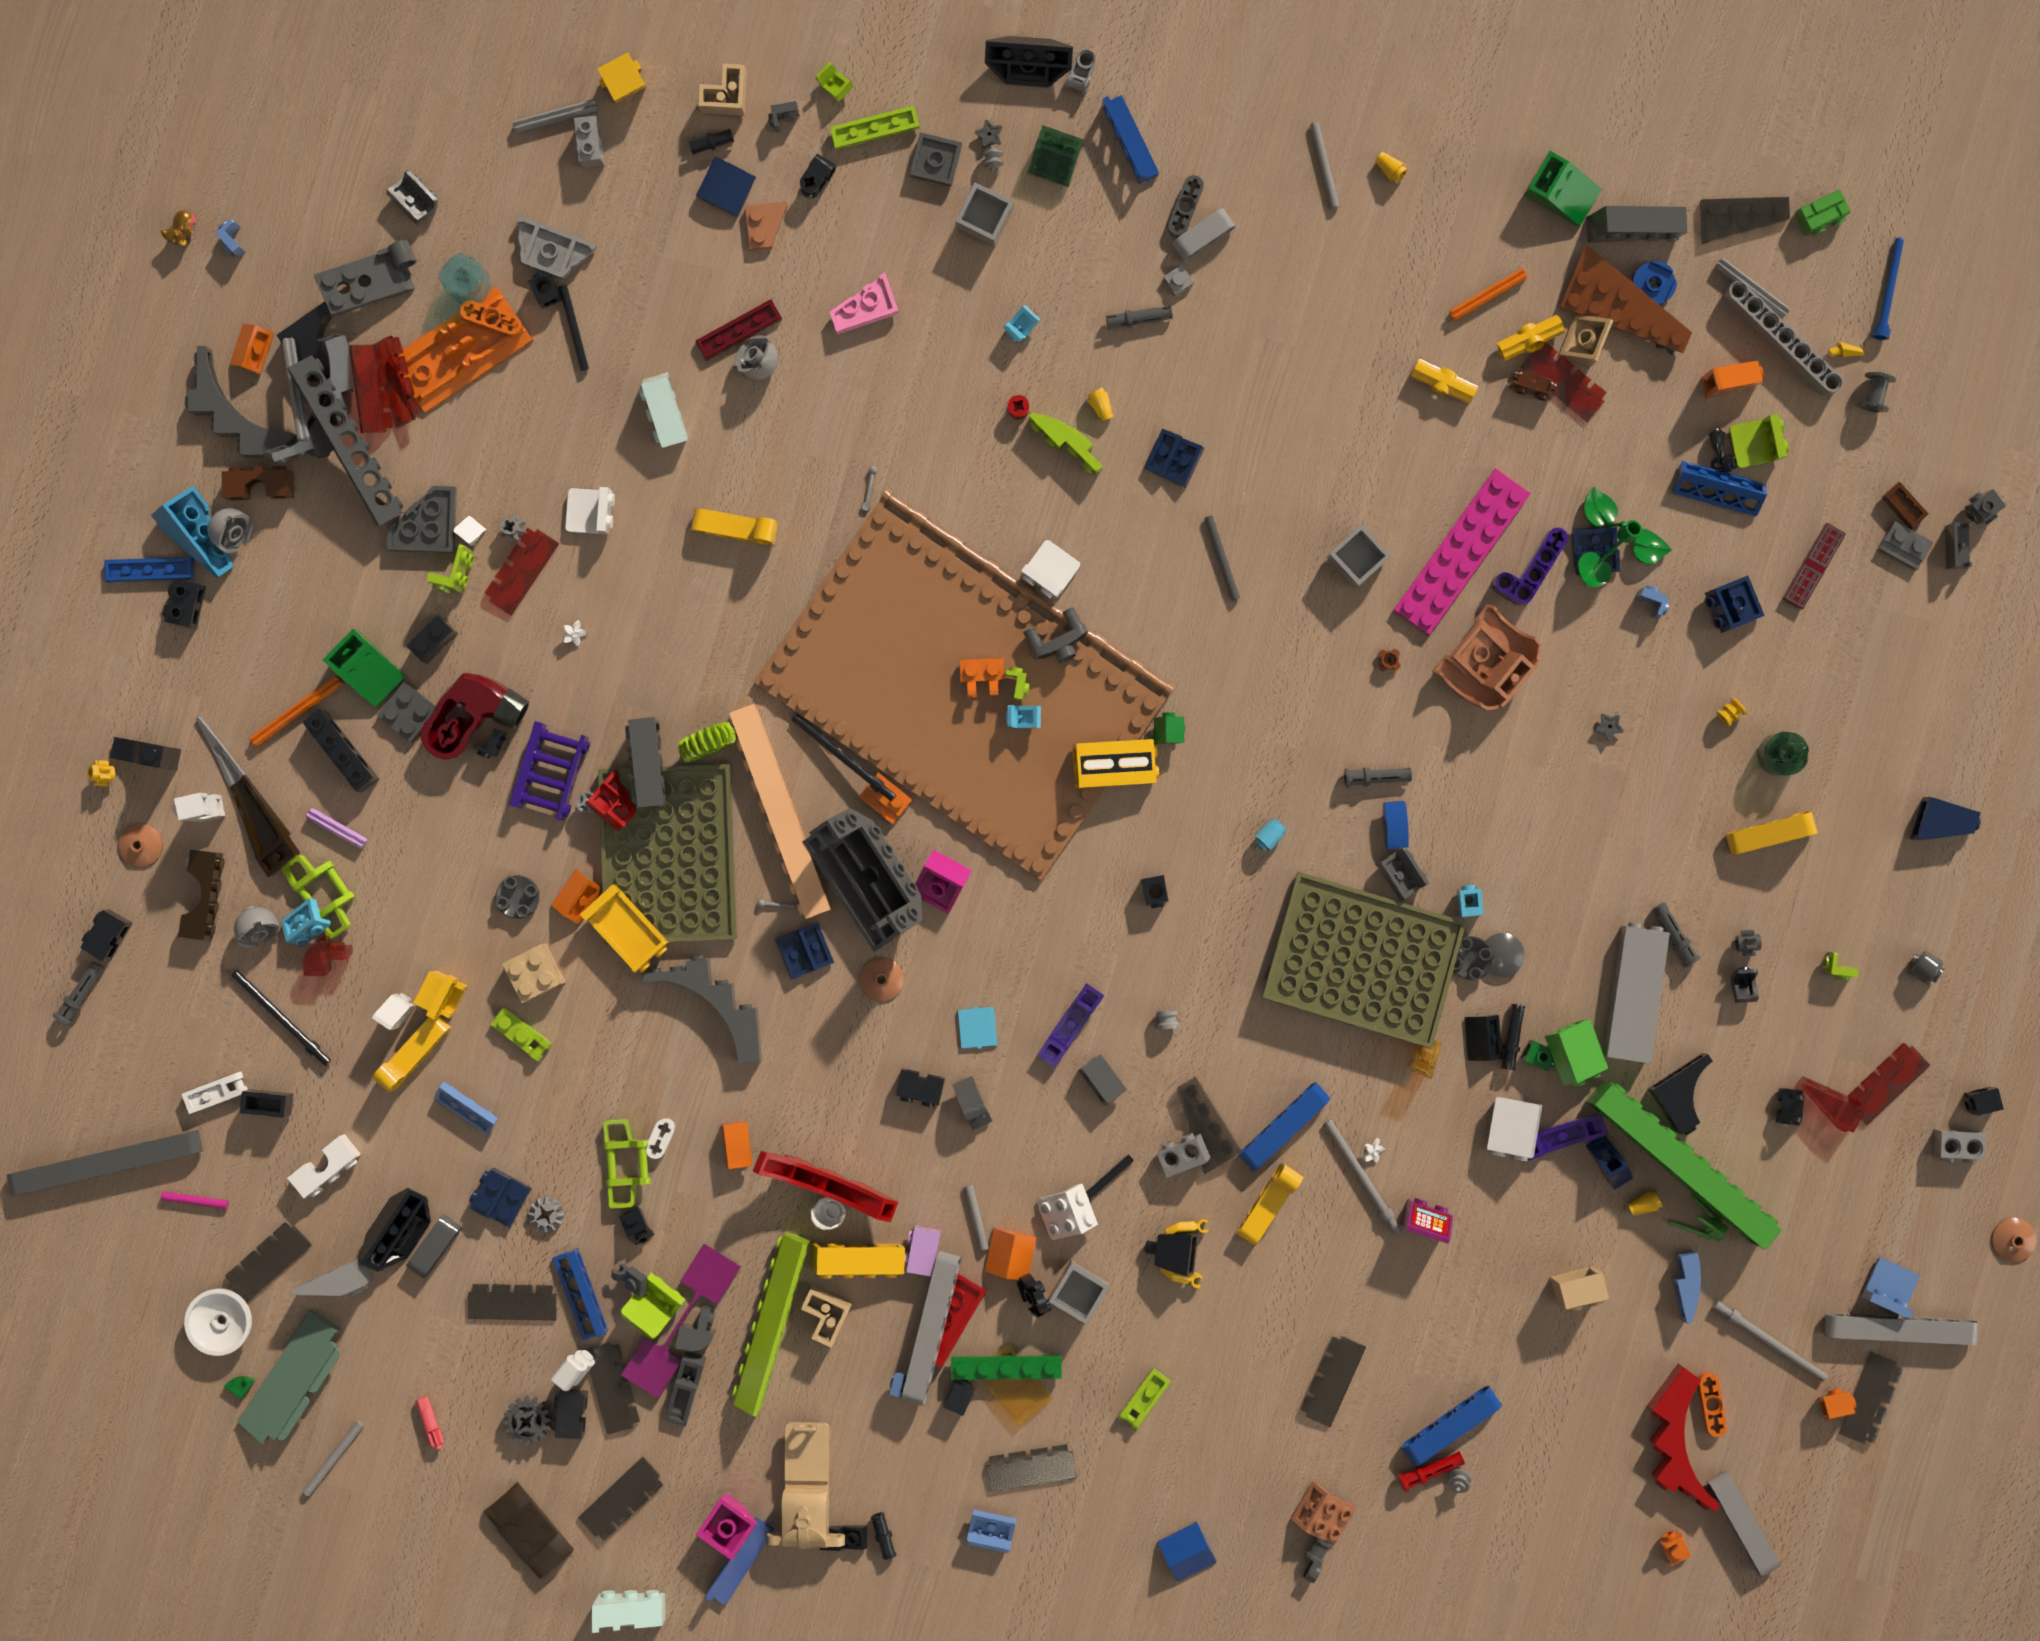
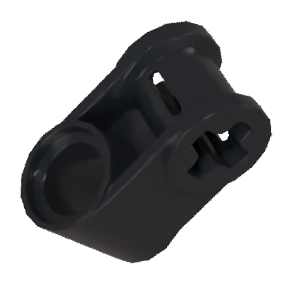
(818, 173)

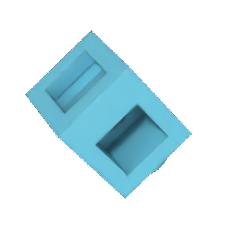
(1475, 907)

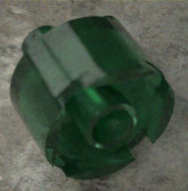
(1794, 759)

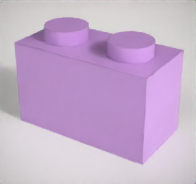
(923, 1250)

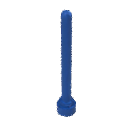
(1882, 330)

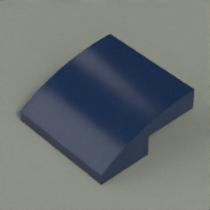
(725, 186)
(1174, 458)
(1598, 541)
(804, 950)

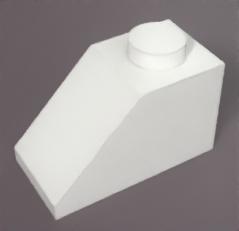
(394, 1011)

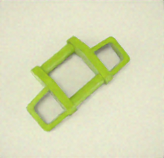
(299, 887)
(610, 1147)

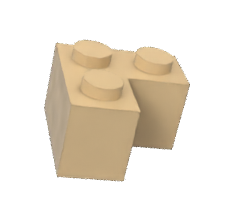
(729, 96)
(831, 1311)

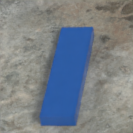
(149, 569)

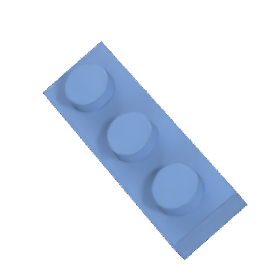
(465, 1108)

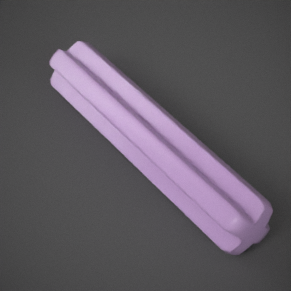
(336, 828)

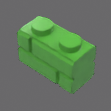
(1823, 212)

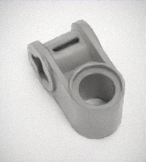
(1080, 75)

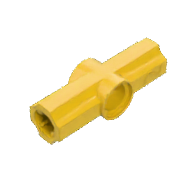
(1530, 337)
(1444, 381)

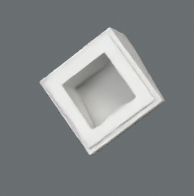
(469, 530)

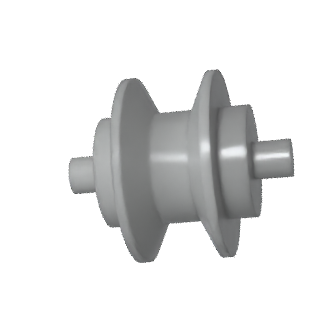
(992, 158)
(1459, 1481)

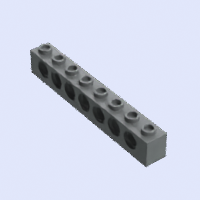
(299, 374)

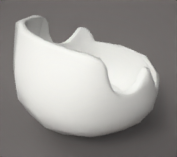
(828, 1213)

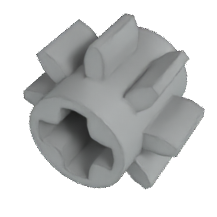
(506, 527)

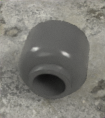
(1926, 967)

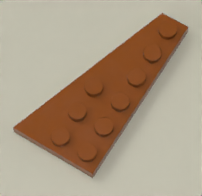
(1604, 292)

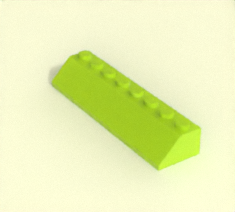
(771, 1323)

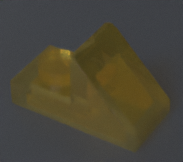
(1425, 1060)

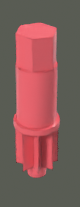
(429, 1422)

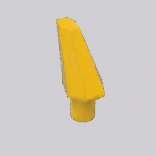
(1845, 350)

